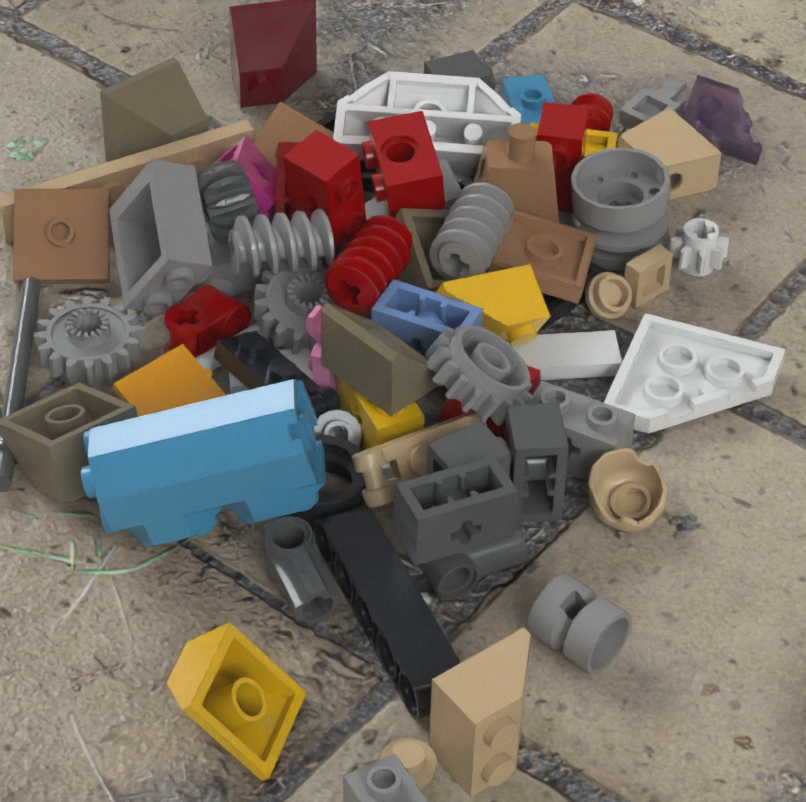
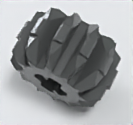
(225, 196)

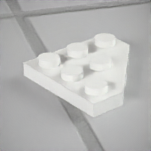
(689, 372)

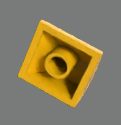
(509, 302)
(237, 696)

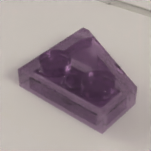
(720, 118)

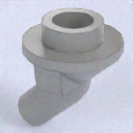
(339, 424)

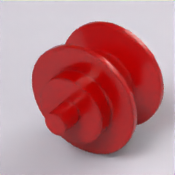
(600, 111)

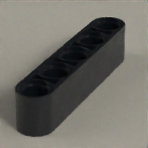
(386, 604)

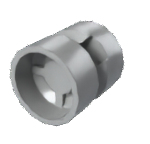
(584, 627)

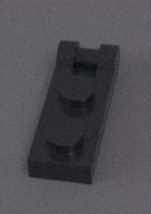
(260, 364)

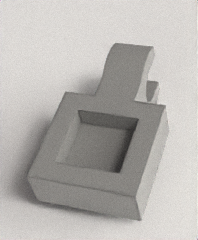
(650, 103)

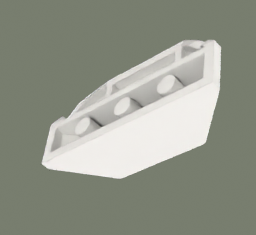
(457, 110)

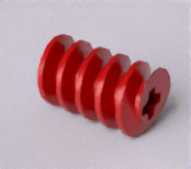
(369, 264)

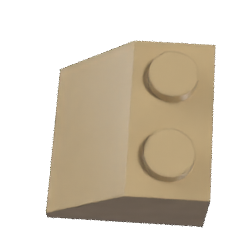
(481, 714)

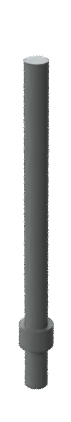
(18, 369)

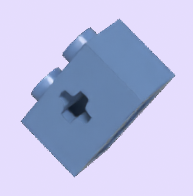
(421, 315)

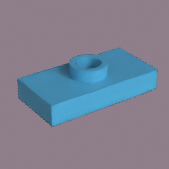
(527, 96)

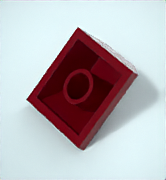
(272, 49)

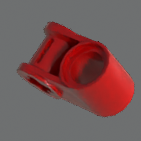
(204, 320)

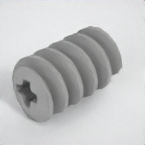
(472, 231)
(280, 242)

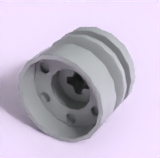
(623, 201)

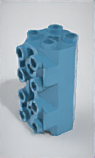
(182, 465)

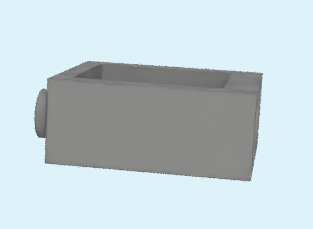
(160, 237)

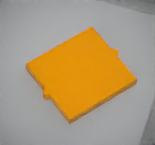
(168, 383)

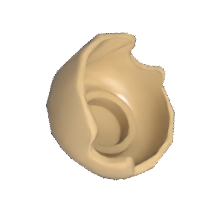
(627, 491)

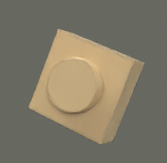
(648, 274)

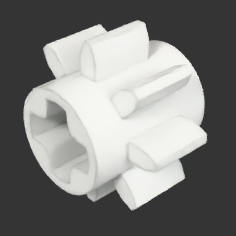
(699, 247)

